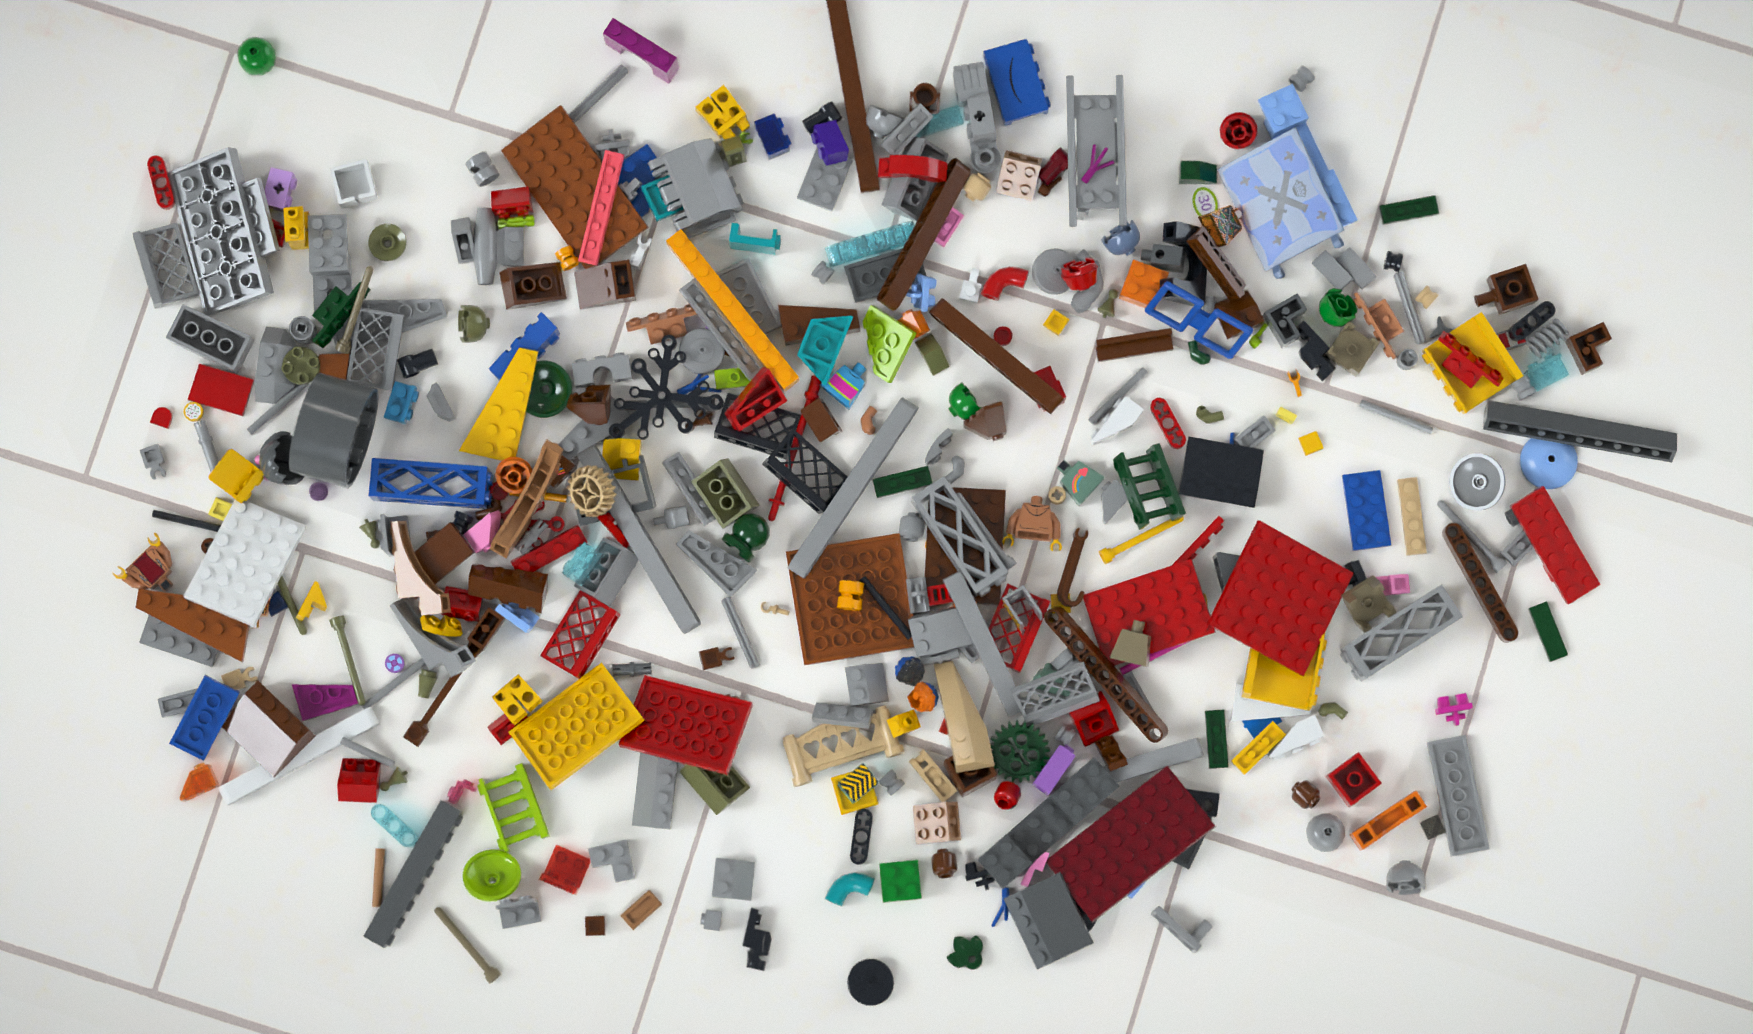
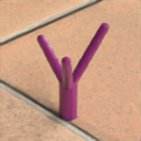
(1094, 164)

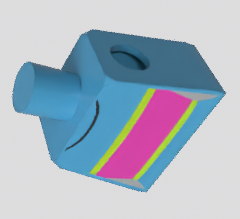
(846, 384)

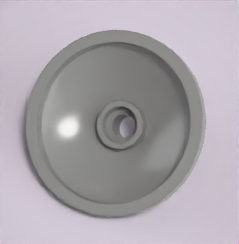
(1465, 481)

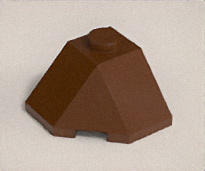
(592, 405)

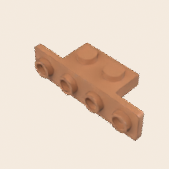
(1383, 321)
(663, 324)

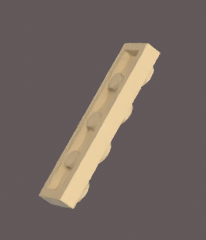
(1411, 516)

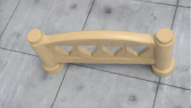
(804, 764)

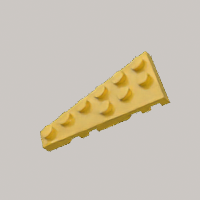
(502, 419)

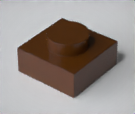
(594, 925)

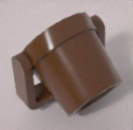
(926, 95)

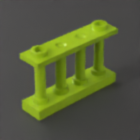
(533, 810)

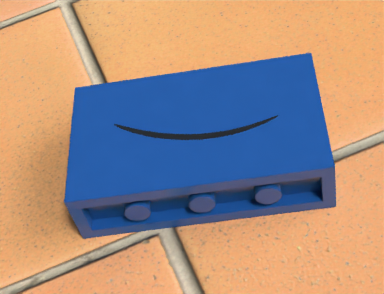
(1016, 81)

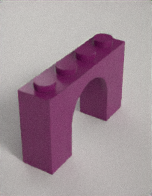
(624, 38)

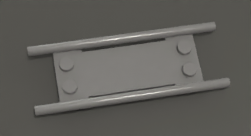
(1096, 125)

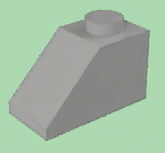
(463, 239)
(1112, 499)

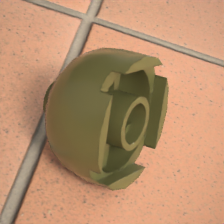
(472, 323)

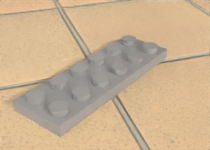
(1458, 795)

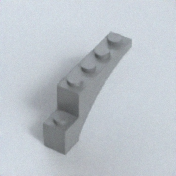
(433, 648)

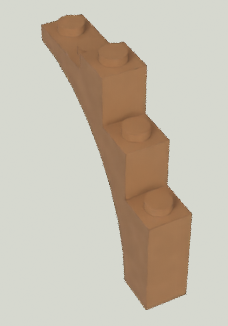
(529, 500)

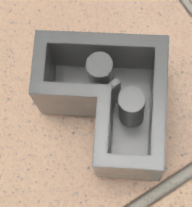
(617, 855)

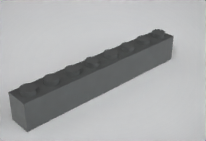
(413, 873)

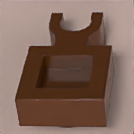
(712, 657)

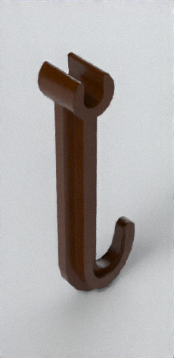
(1069, 571)

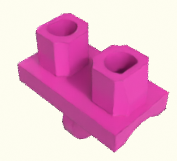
(1444, 707)

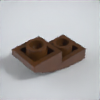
(1111, 753)

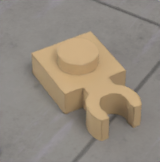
(237, 679)

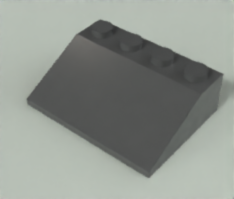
(1048, 920)

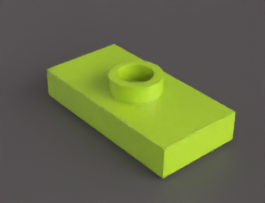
(730, 378)

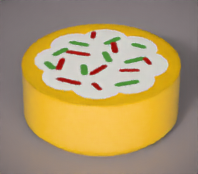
(193, 411)

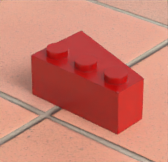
(756, 400)

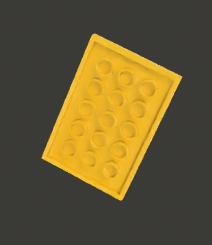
(576, 726)

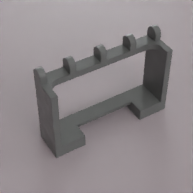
(638, 507)

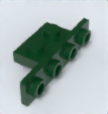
(334, 313)

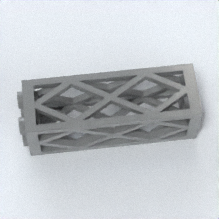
(986, 578)
(1358, 659)

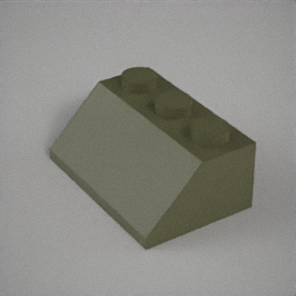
(725, 492)
(715, 788)

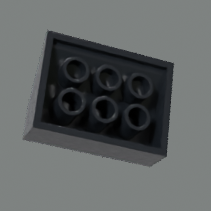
(1221, 472)

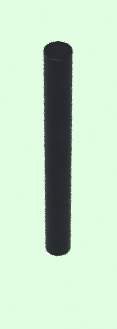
(185, 520)
(885, 606)

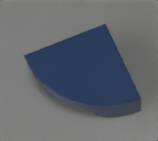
(277, 604)

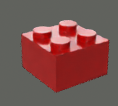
(1353, 779)

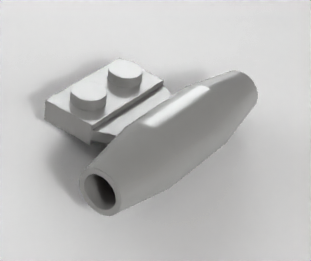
(495, 246)

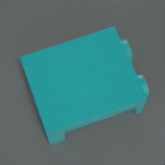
(753, 244)

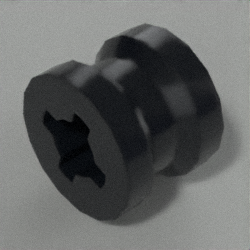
(1393, 261)

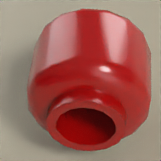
(1007, 795)

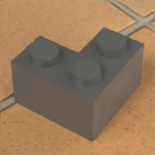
(1280, 319)

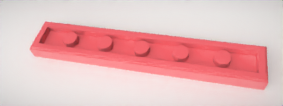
(601, 207)

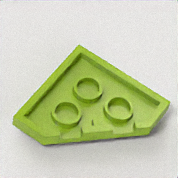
(886, 342)

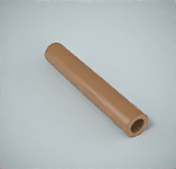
(378, 877)

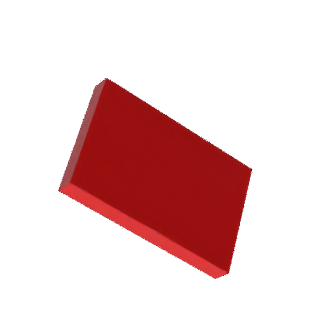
(221, 390)

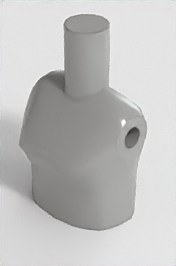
(673, 517)

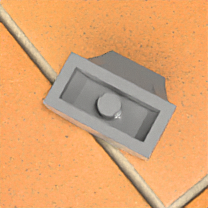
(440, 403)

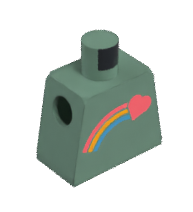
(1079, 480)

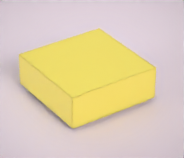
(1286, 415)
(219, 509)

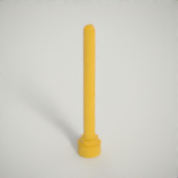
(1108, 554)

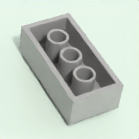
(210, 338)

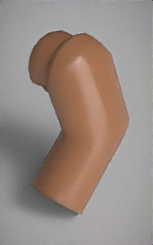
(866, 421)

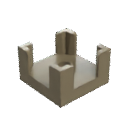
(1351, 349)
(1367, 602)

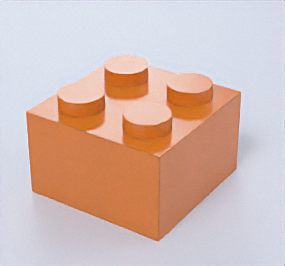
(1141, 283)

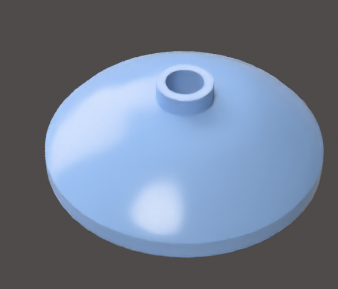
(1540, 470)

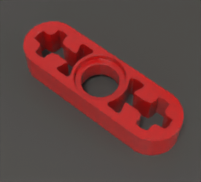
(162, 168)
(1179, 433)

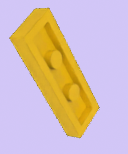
(1258, 747)

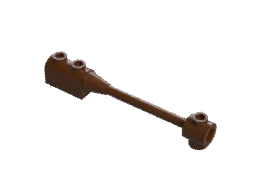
(478, 642)

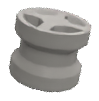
(822, 272)
(1065, 734)

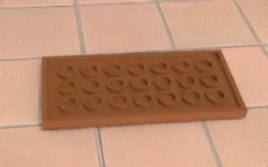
(563, 180)

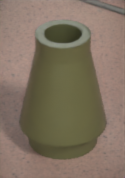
(426, 682)

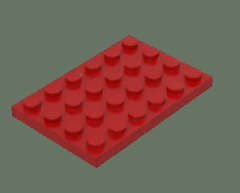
(1164, 599)
(687, 724)

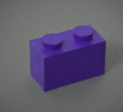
(830, 143)

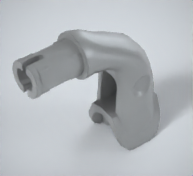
(1083, 300)

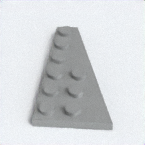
(416, 312)

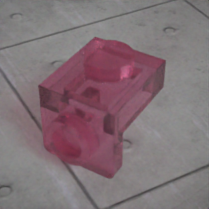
(455, 792)

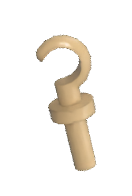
(775, 609)

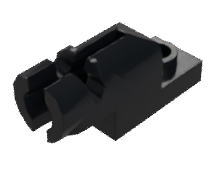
(1313, 351)
(757, 940)

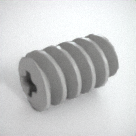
(1547, 336)

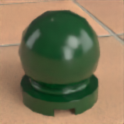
(748, 535)

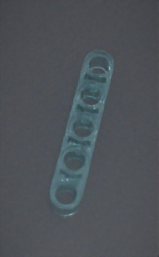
(869, 244)

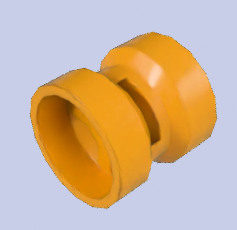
(567, 258)

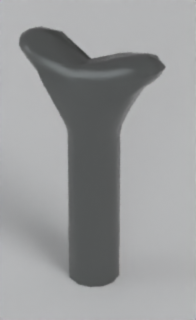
(1440, 328)

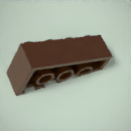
(797, 318)
(509, 585)

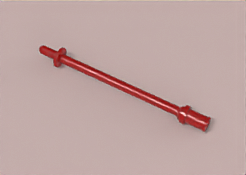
(810, 395)

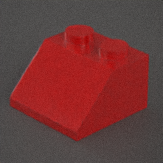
(1094, 721)

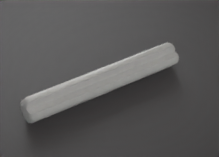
(598, 93)
(1410, 308)
(740, 632)

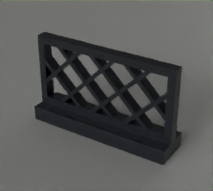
(752, 441)
(793, 481)

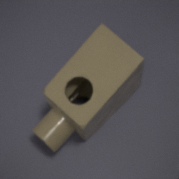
(1133, 645)

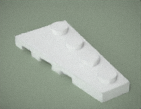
(1252, 709)

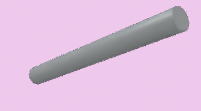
(1119, 394)
(275, 408)
(1395, 416)
(394, 683)

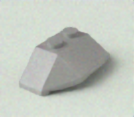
(269, 378)

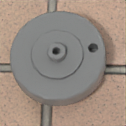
(1047, 271)
(702, 351)

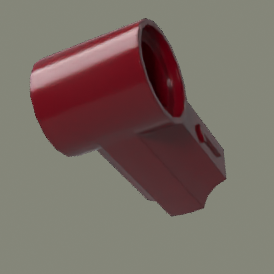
(1057, 164)

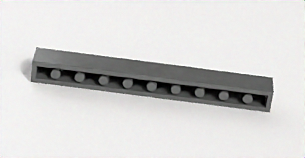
(1580, 431)

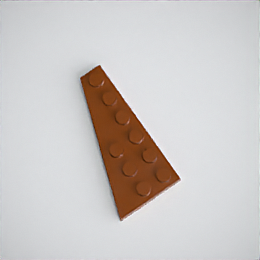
(197, 621)

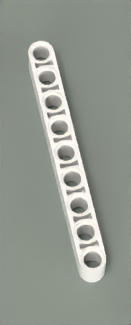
(317, 747)

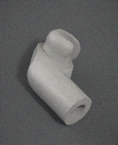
(958, 469)

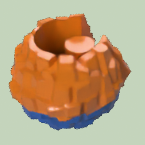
(923, 697)

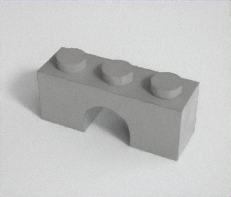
(585, 371)

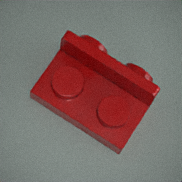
(463, 605)

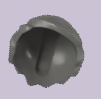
(275, 459)

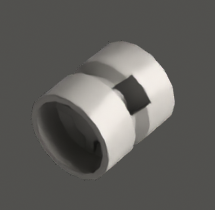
(482, 169)
(303, 330)
(1066, 660)

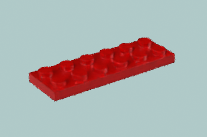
(1555, 545)

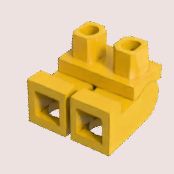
(513, 691)

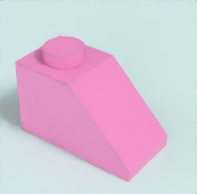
(483, 532)

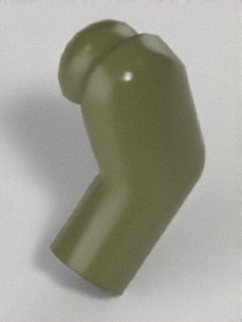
(1208, 417)
(1330, 708)

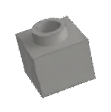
(711, 920)

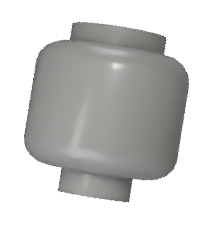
(911, 527)

